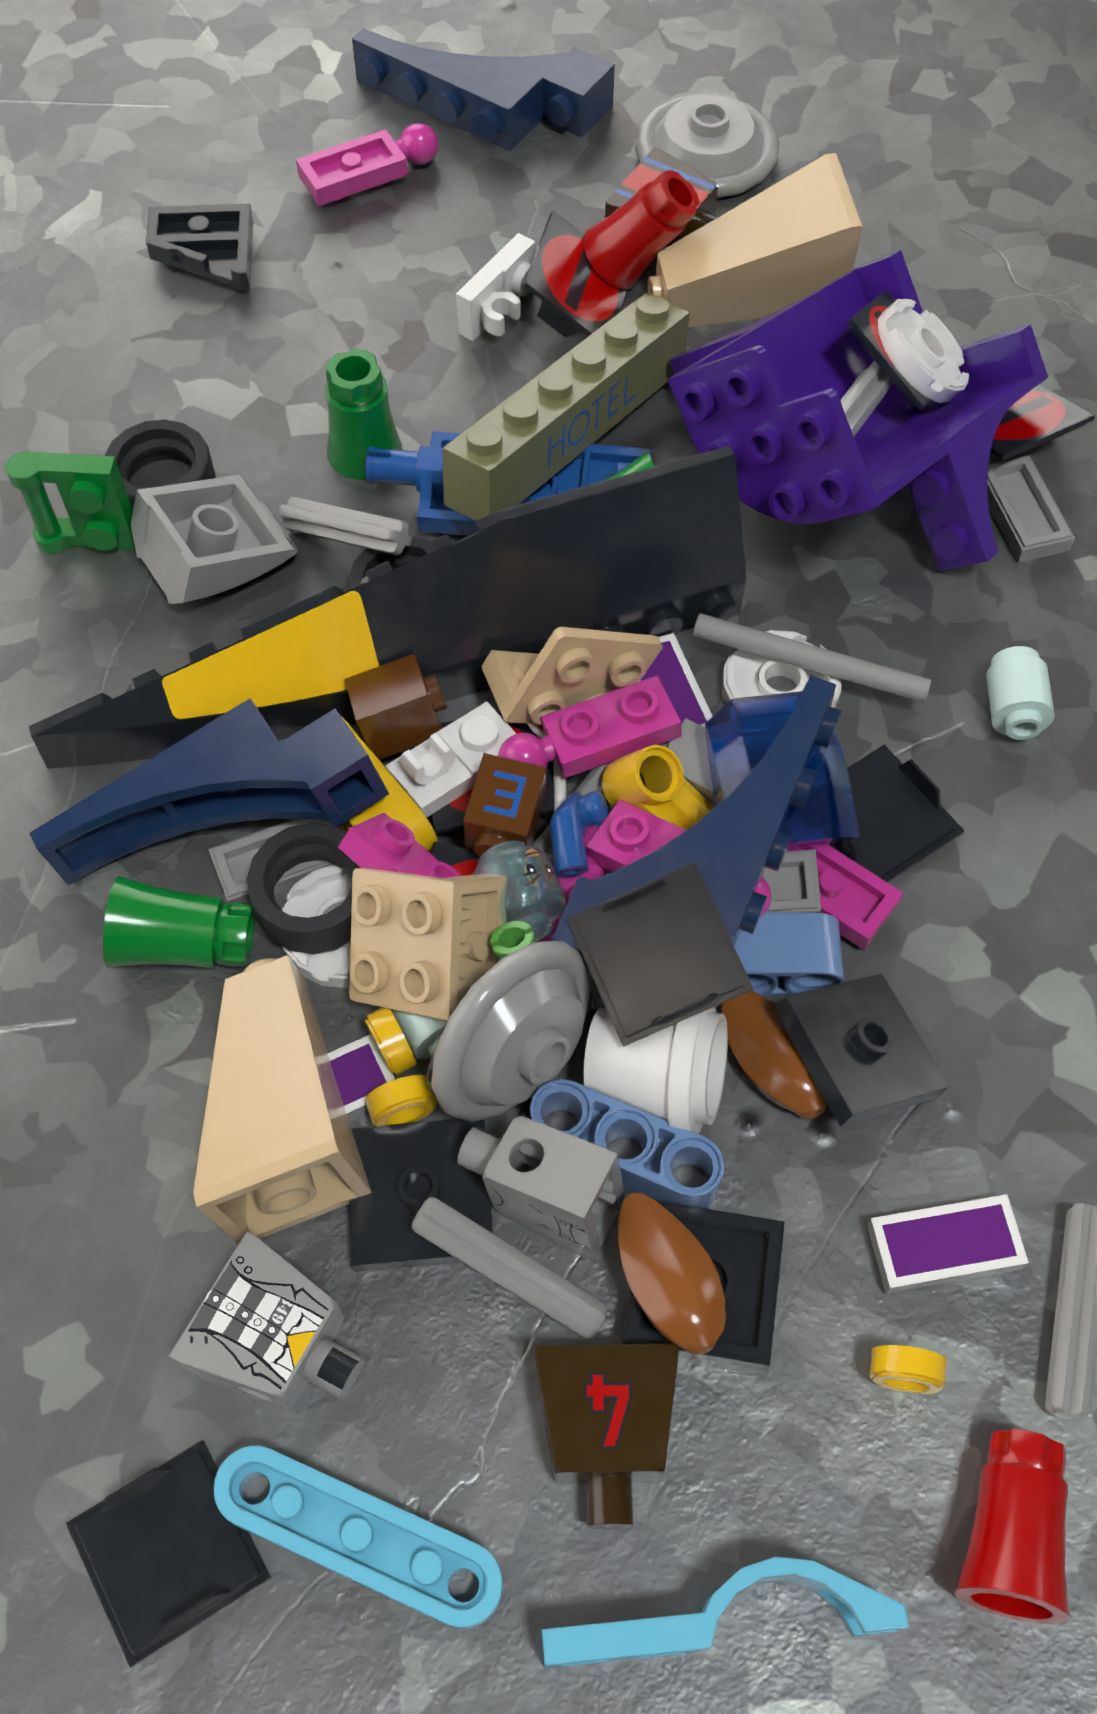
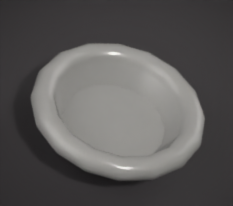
(714, 136)
(512, 1031)

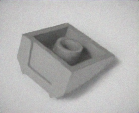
(206, 536)

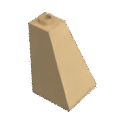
(764, 249)
(273, 1117)

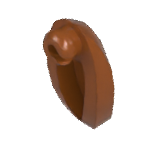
(770, 1055)
(670, 1275)

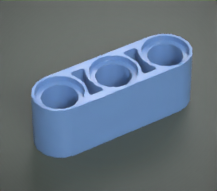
(792, 953)
(663, 1146)

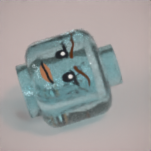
(531, 886)

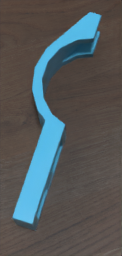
(860, 1607)

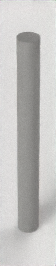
(812, 657)

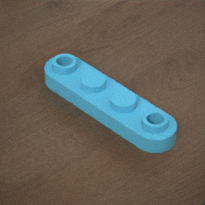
(358, 1536)

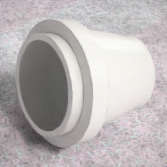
(667, 1074)

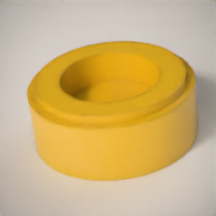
(390, 1040)
(401, 1101)
(908, 1369)

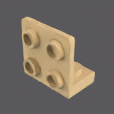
(567, 671)
(421, 938)

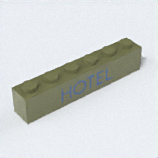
(563, 409)

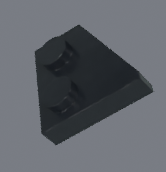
(204, 240)

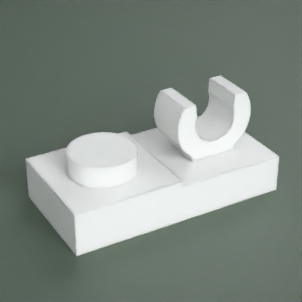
(495, 290)
(450, 758)

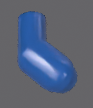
(569, 827)

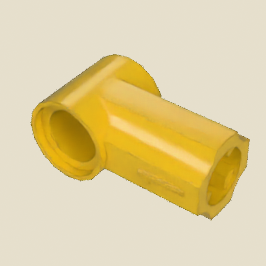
(665, 789)

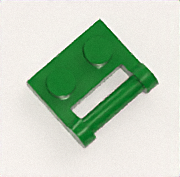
(90, 492)

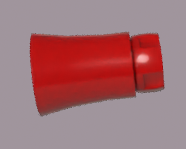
(631, 237)
(1019, 1531)

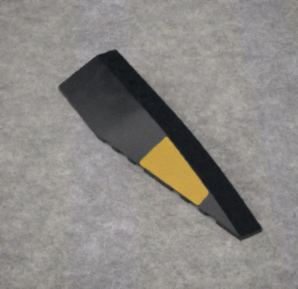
(600, 557)

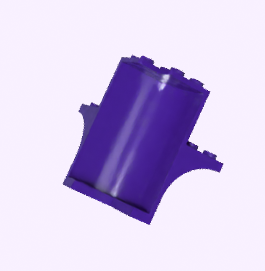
(778, 406)

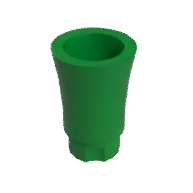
(357, 412)
(174, 928)

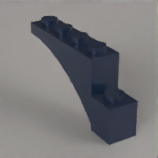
(489, 94)
(215, 778)
(740, 833)

